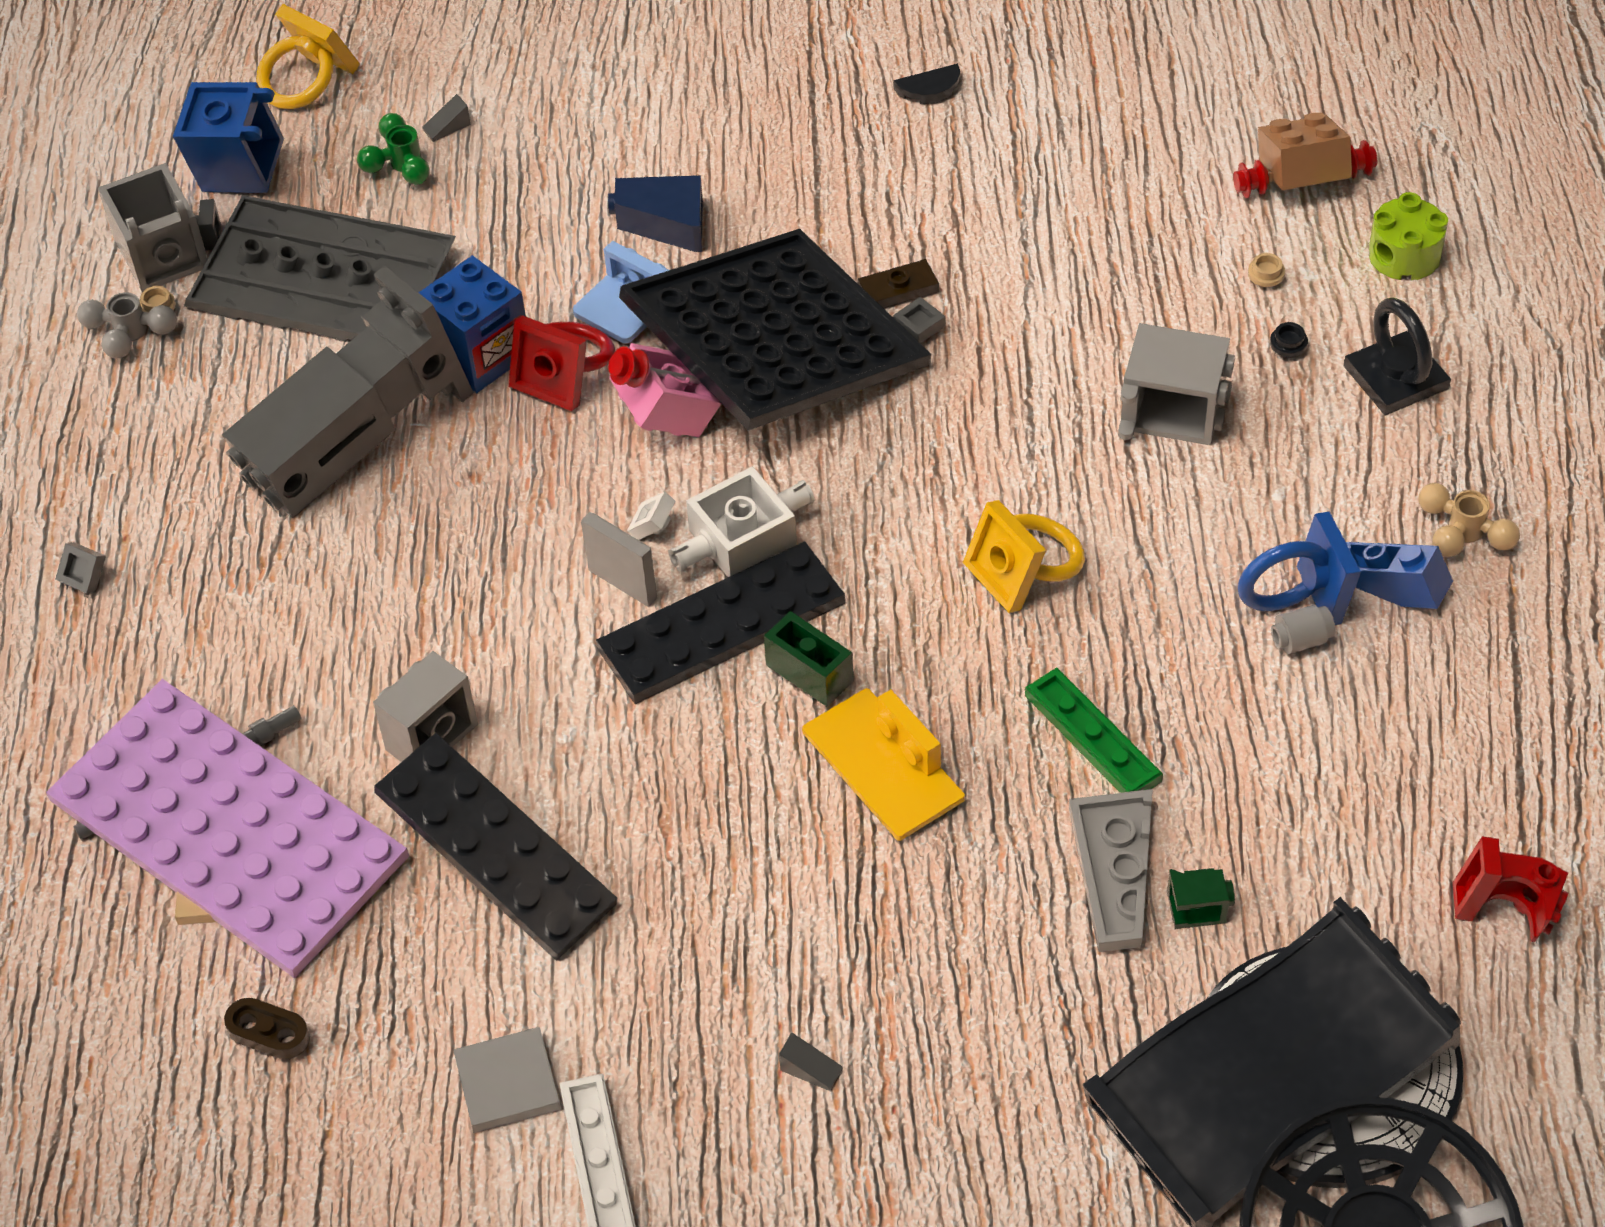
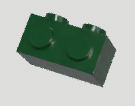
(808, 658)

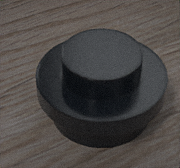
(1289, 339)

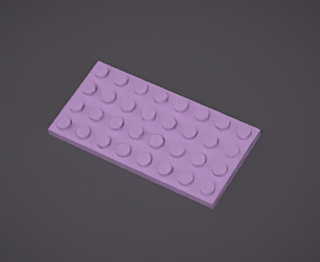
(228, 826)

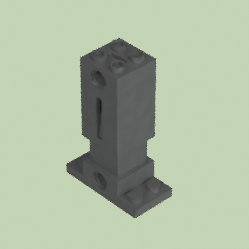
(345, 400)

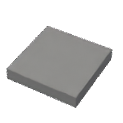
(619, 558)
(506, 1079)

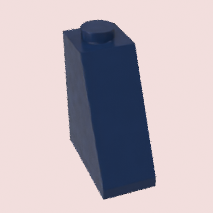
(660, 209)

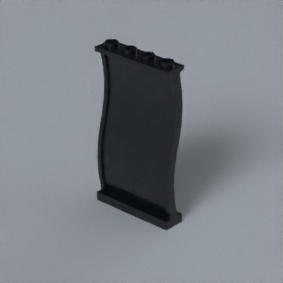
(1297, 1033)

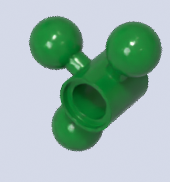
(401, 150)

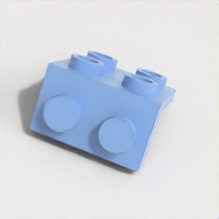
(602, 304)

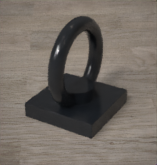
(1397, 367)

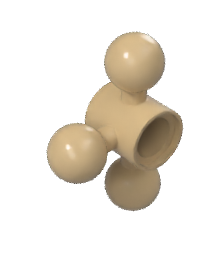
(1467, 520)

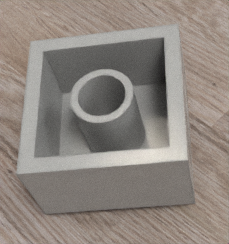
(422, 702)

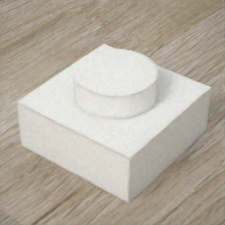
(652, 516)

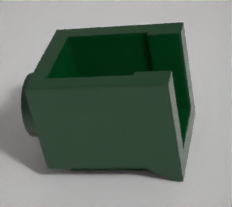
(1199, 897)

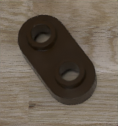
(270, 1029)

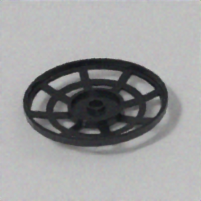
(1380, 1204)

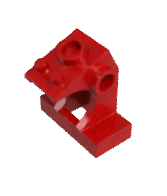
(1510, 877)

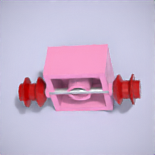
(661, 390)

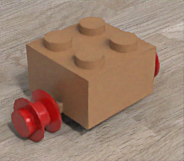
(1303, 155)

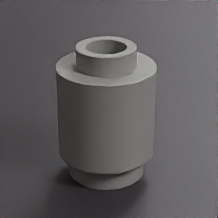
(1303, 628)

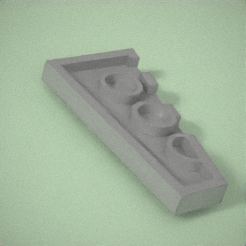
(1113, 859)

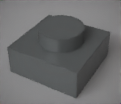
(208, 223)
(920, 319)
(80, 567)

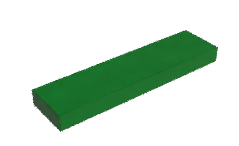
(1092, 733)

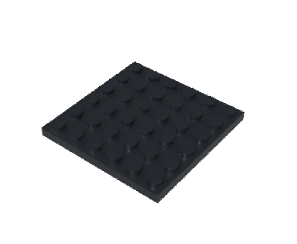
(774, 328)

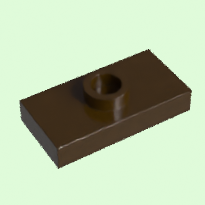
(901, 283)

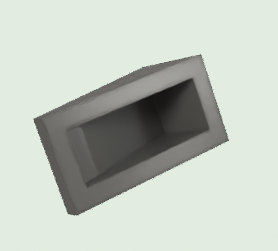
(448, 119)
(808, 1063)

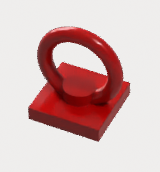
(551, 359)

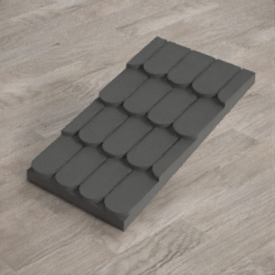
(287, 269)

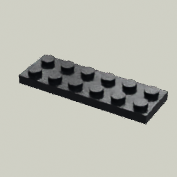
(718, 622)
(496, 846)

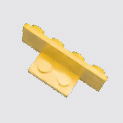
(886, 760)

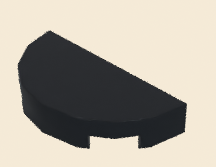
(929, 86)

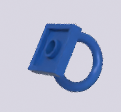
(1324, 565)

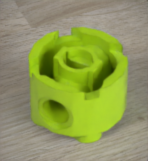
(1407, 237)

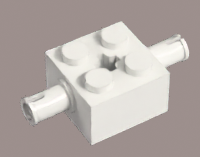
(741, 523)

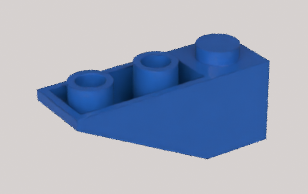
(1402, 573)

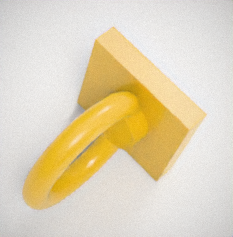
(317, 44)
(1010, 558)

